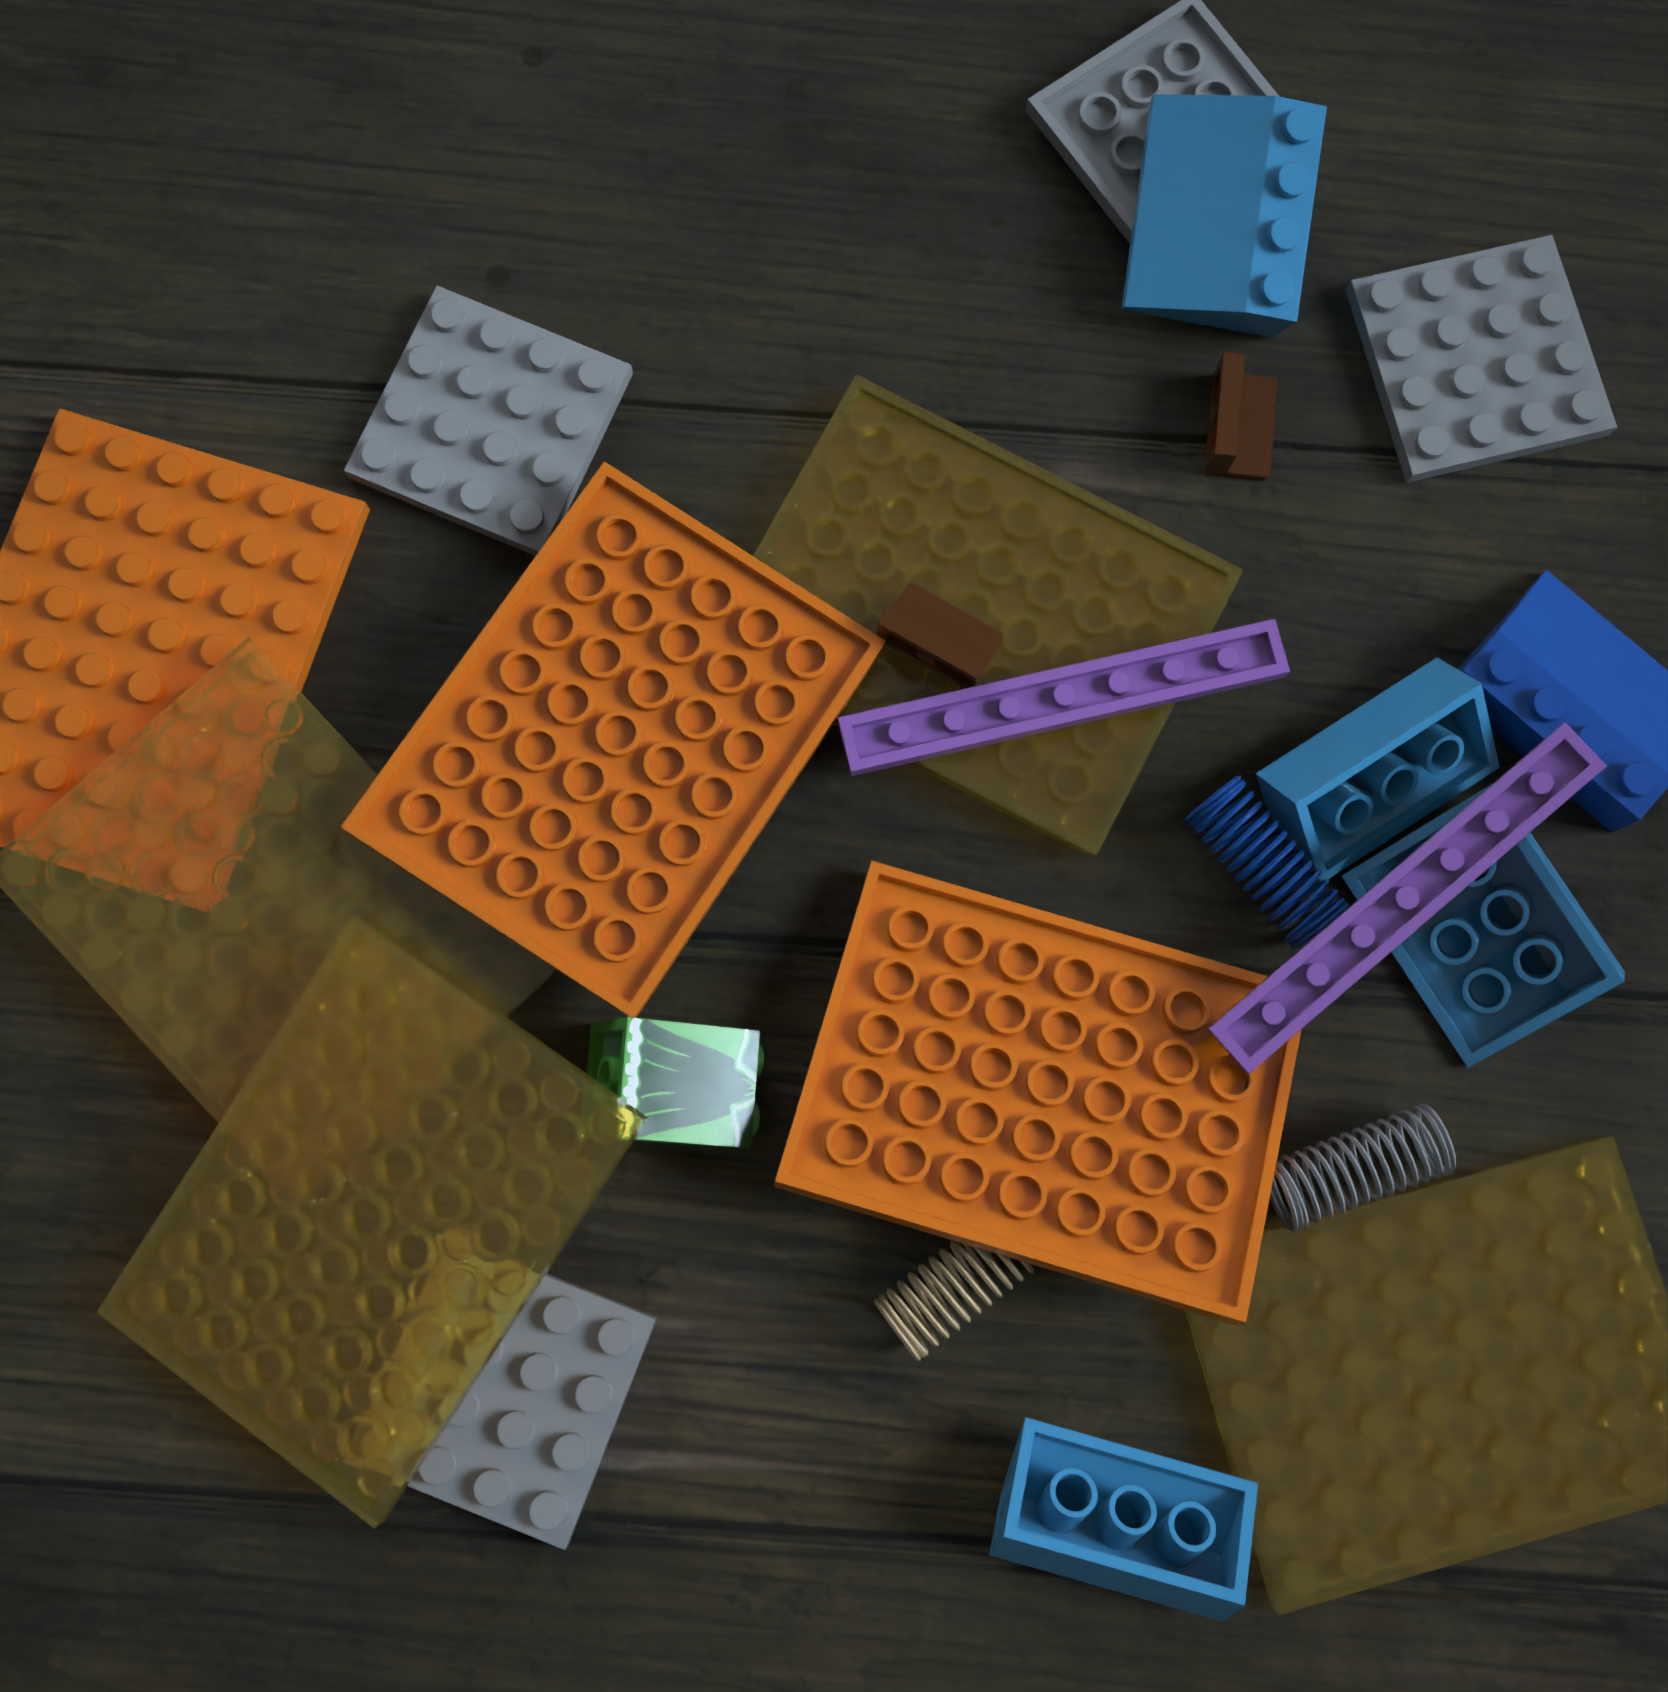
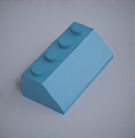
(1381, 767)
(1126, 1520)

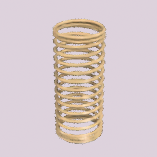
(909, 1335)

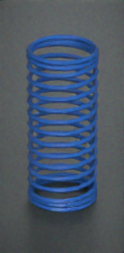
(1316, 920)

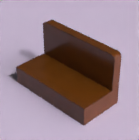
(1240, 421)
(939, 636)

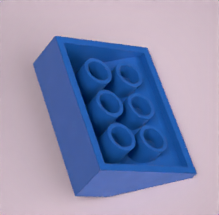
(1569, 664)

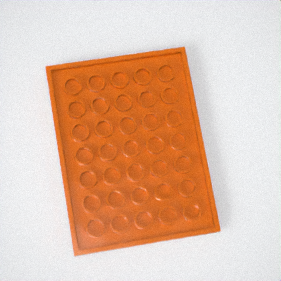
(136, 580)
(615, 739)
(1042, 1095)

